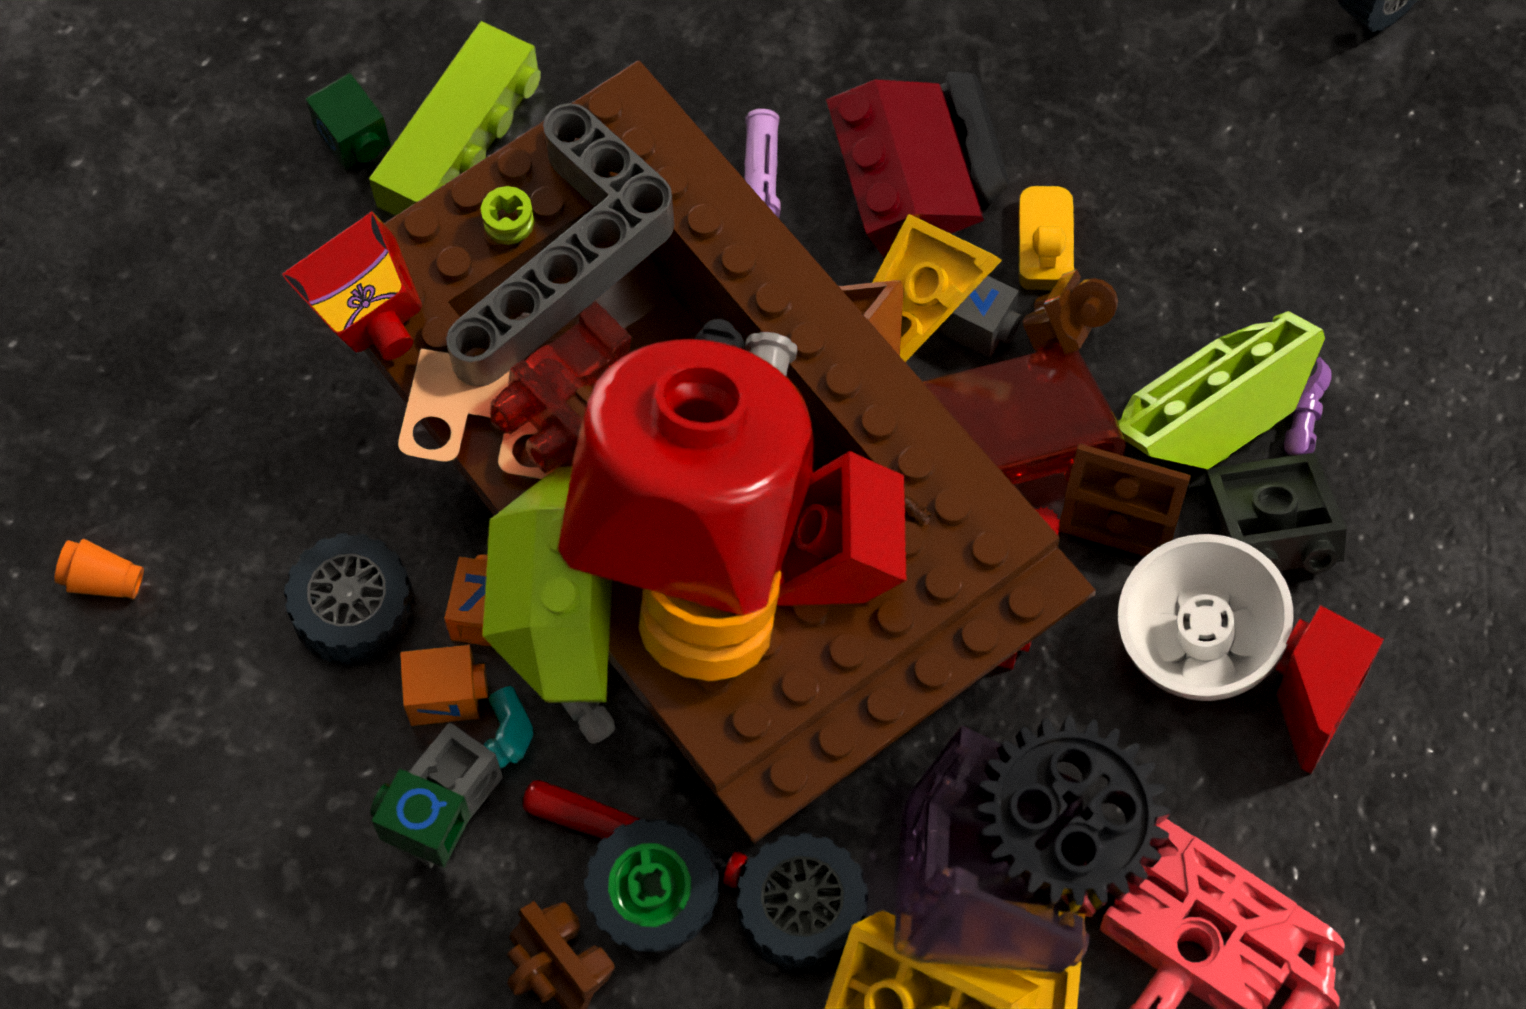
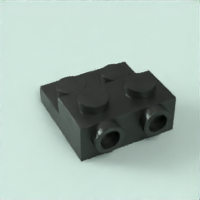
(1280, 510)

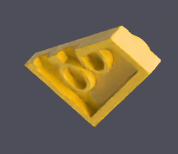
(935, 275)

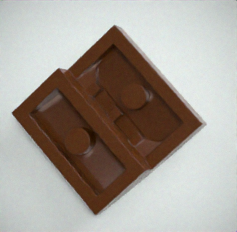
(1122, 501)

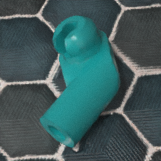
(514, 729)

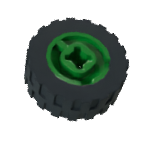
(652, 885)

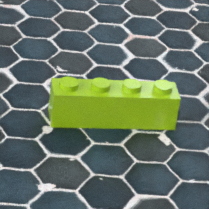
(458, 118)

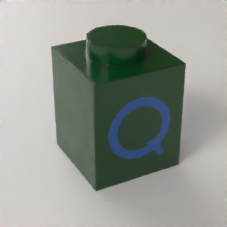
(348, 121)
(419, 817)

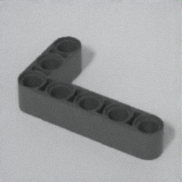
(573, 252)

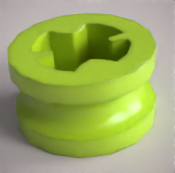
(509, 200)

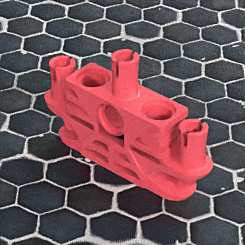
(1228, 903)

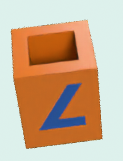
(467, 600)
(442, 685)

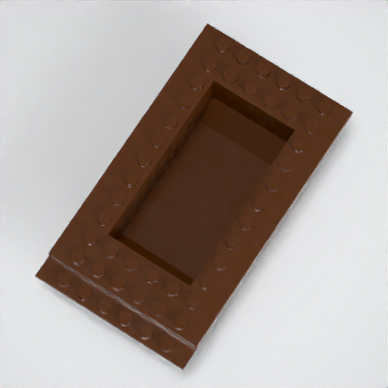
(834, 675)

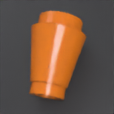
(96, 571)

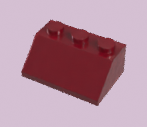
(903, 158)

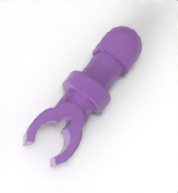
(1300, 437)

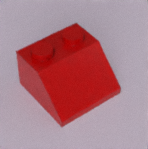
(846, 536)
(1321, 678)

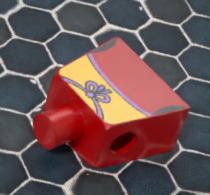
(360, 288)

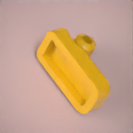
(1045, 236)

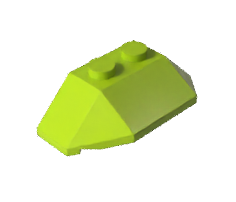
(1224, 393)
(536, 608)

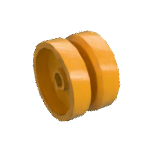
(703, 639)

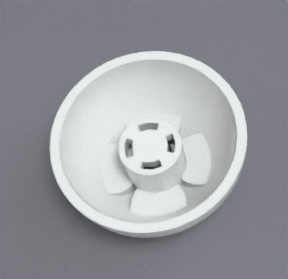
(1205, 591)

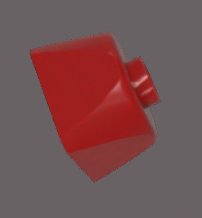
(689, 474)

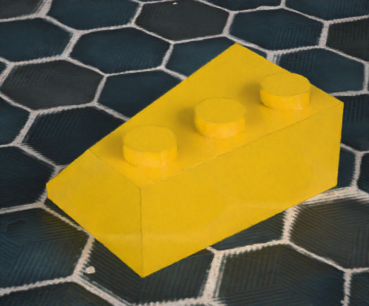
(880, 978)

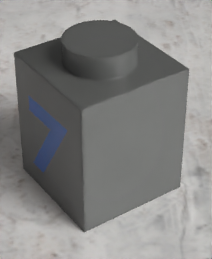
(984, 317)

